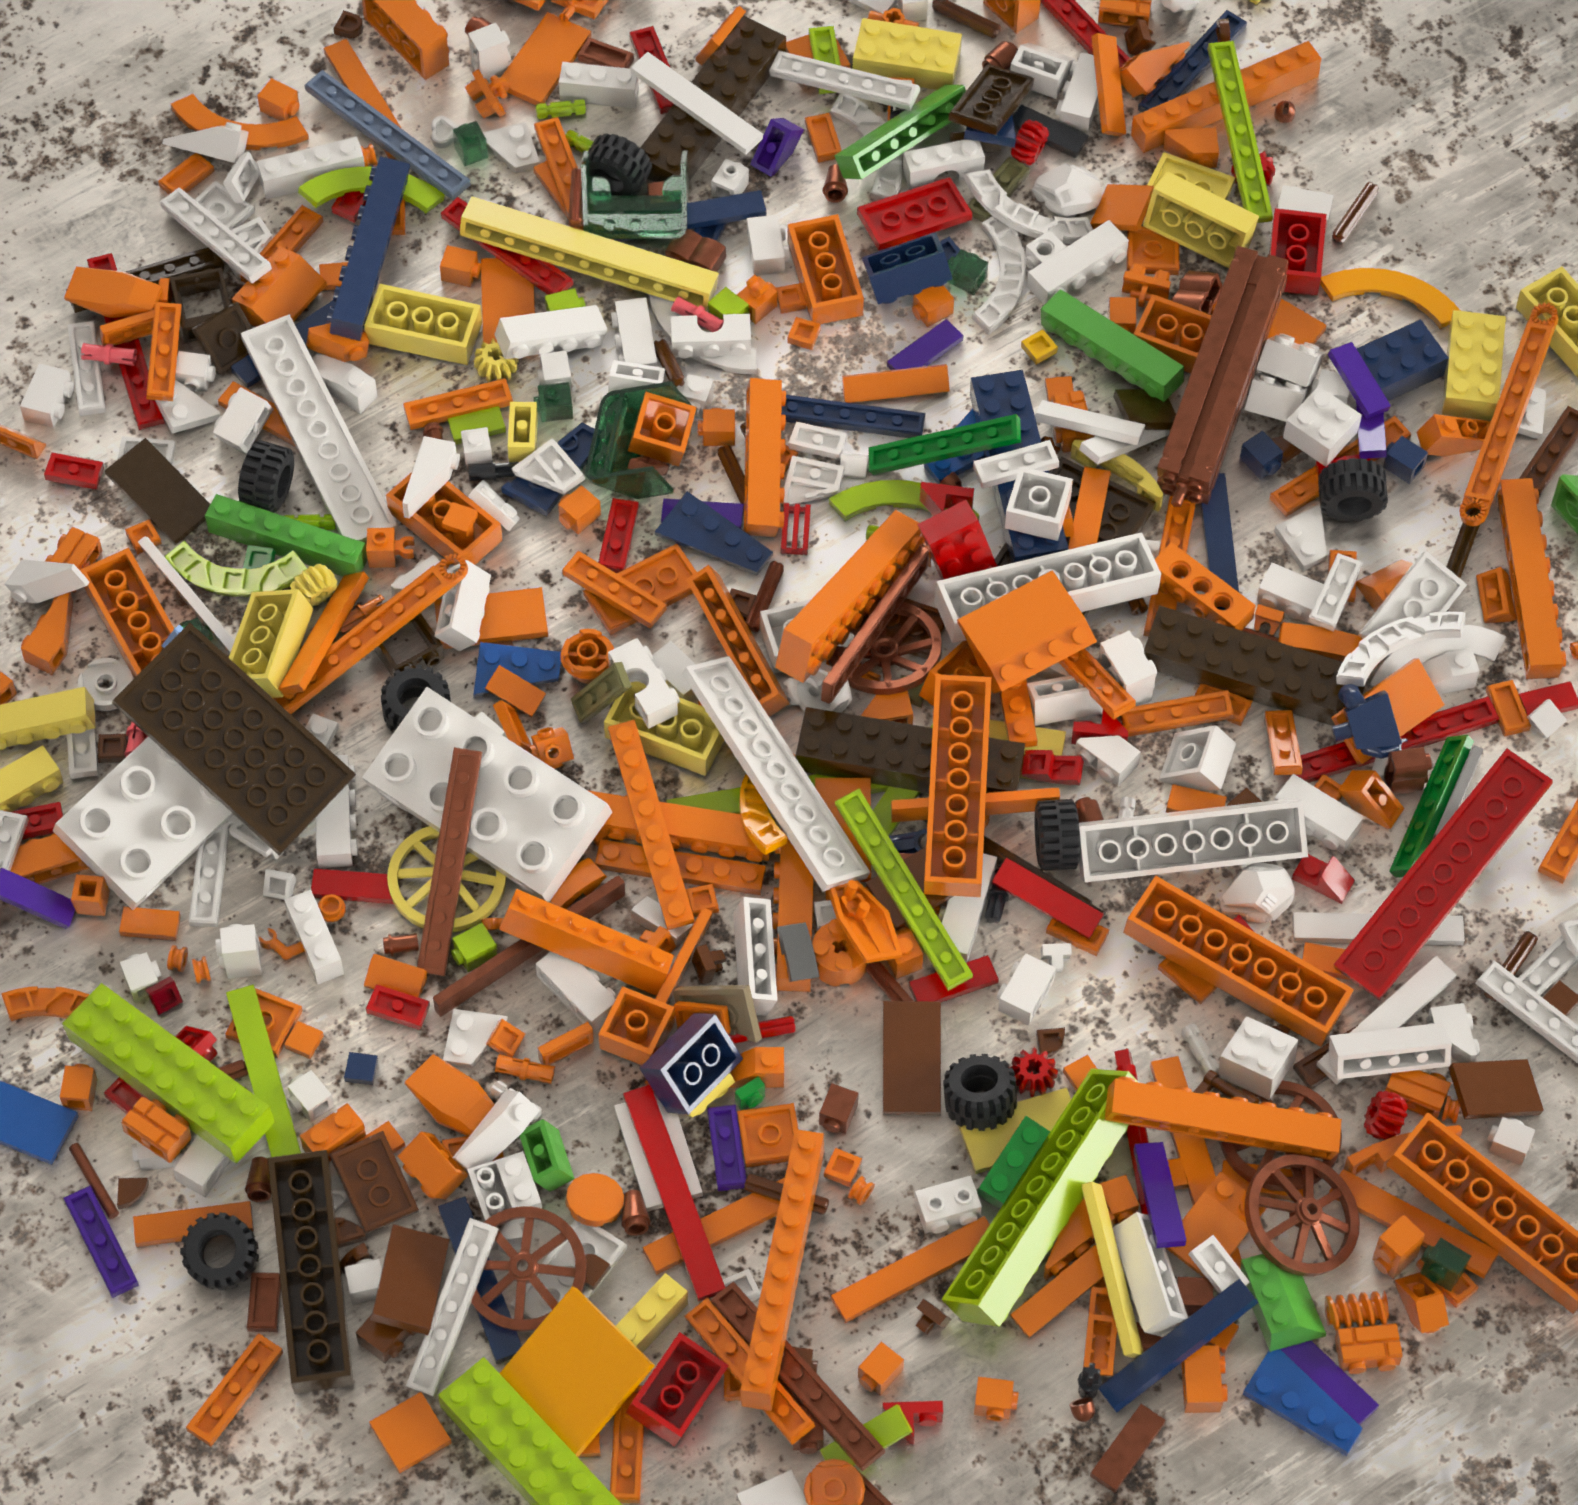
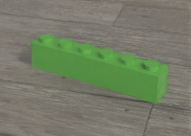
(899, 133)
(1112, 345)
(270, 530)

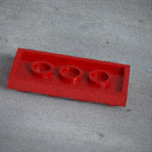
(914, 213)

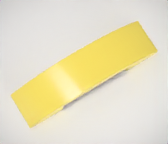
(1127, 469)

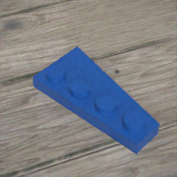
(1299, 1400)

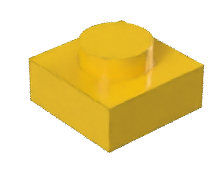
(1039, 346)

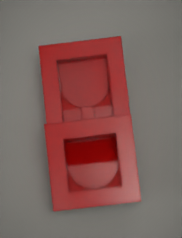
(1051, 768)

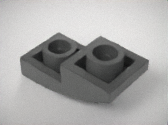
(798, 952)

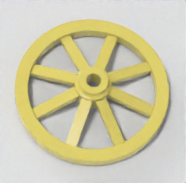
(415, 841)

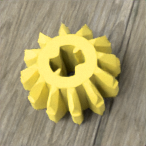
(491, 362)
(315, 584)

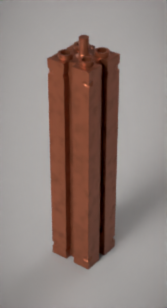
(1221, 376)

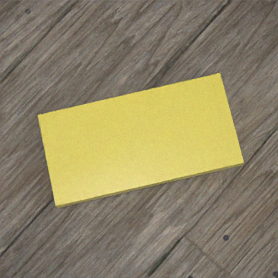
(987, 1145)

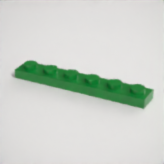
(944, 444)
(1432, 803)

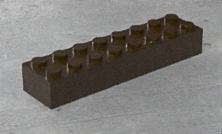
(732, 79)
(1245, 665)
(889, 752)
(310, 1272)

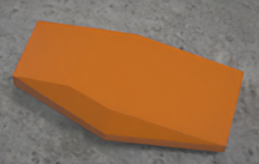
(112, 292)
(865, 922)
(449, 1095)

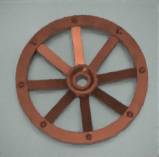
(886, 653)
(1301, 1094)
(1300, 1216)
(531, 1273)

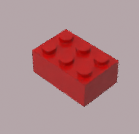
(1300, 240)
(957, 542)
(677, 1389)

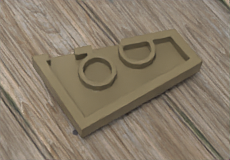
(737, 998)

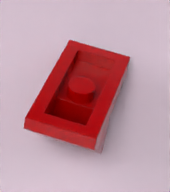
(940, 496)
(1090, 729)
(1325, 878)
(199, 1040)
(922, 1412)

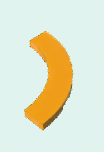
(1394, 285)
(758, 820)

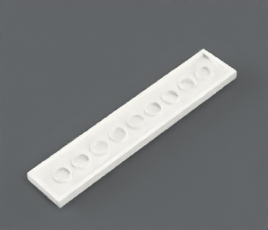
(317, 428)
(776, 773)

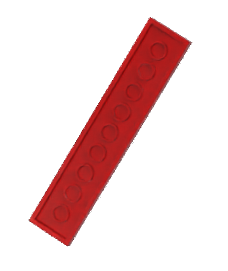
(1443, 874)

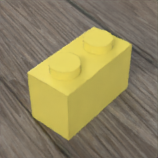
(522, 430)

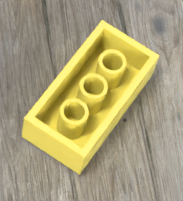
(908, 52)
(1199, 219)
(1562, 292)
(423, 324)
(1473, 365)
(271, 636)
(683, 740)

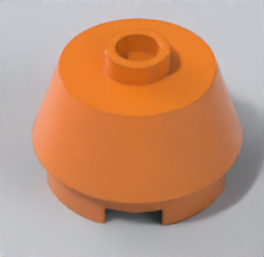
(586, 655)

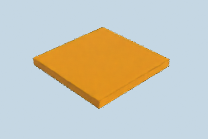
(576, 1370)

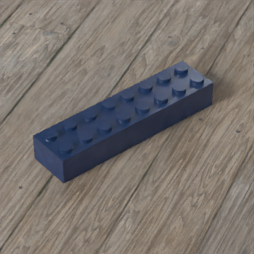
(998, 397)

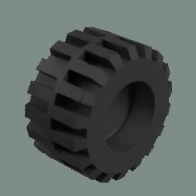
(620, 163)
(266, 476)
(1352, 490)
(405, 686)
(1057, 834)
(977, 1075)
(197, 1240)

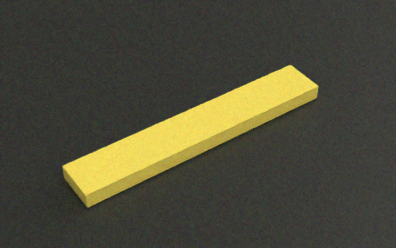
(1112, 1270)

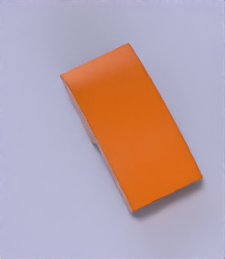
(582, 879)

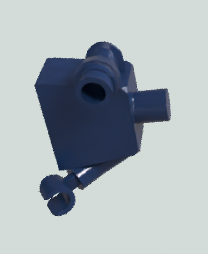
(1368, 723)

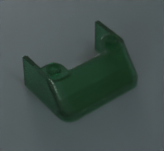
(635, 216)
(611, 439)

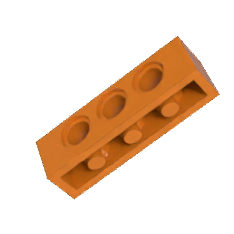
(1174, 562)

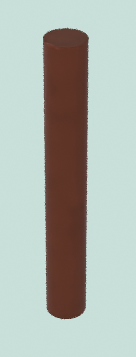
(94, 1181)

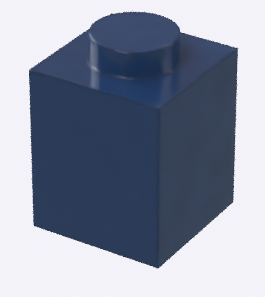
(1261, 455)
(1405, 459)

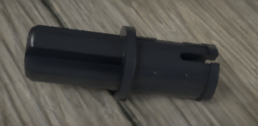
(490, 471)
(996, 903)
(1089, 1381)

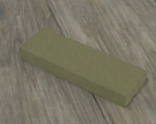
(1009, 177)
(601, 692)

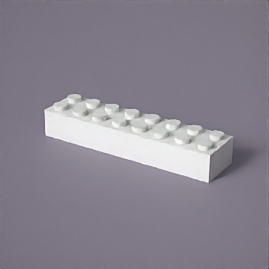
(1091, 574)
(1192, 840)

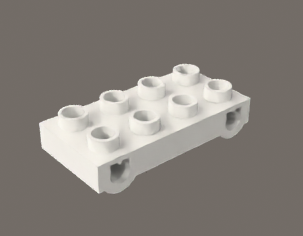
(524, 812)
(141, 822)

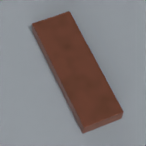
(1127, 1448)

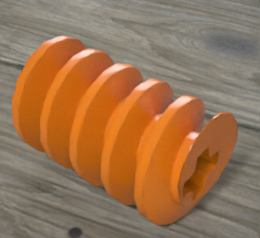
(1356, 1310)

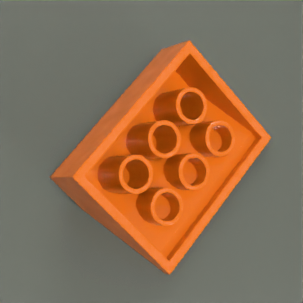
(1026, 631)

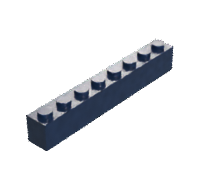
(369, 248)

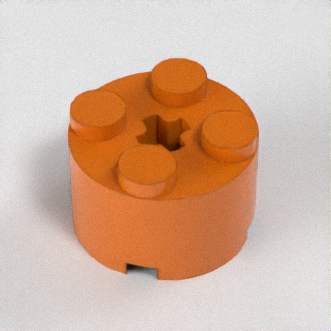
(836, 956)

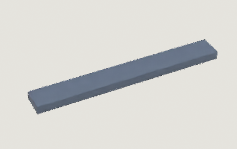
(387, 135)

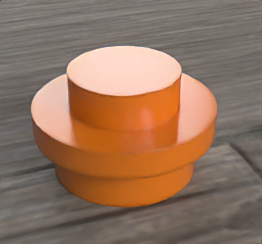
(332, 908)

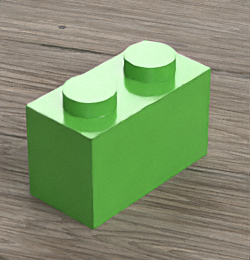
(546, 1155)

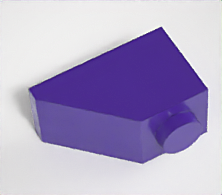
(776, 146)

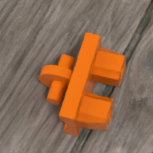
(481, 87)
(1143, 286)

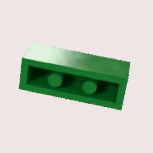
(1012, 1162)

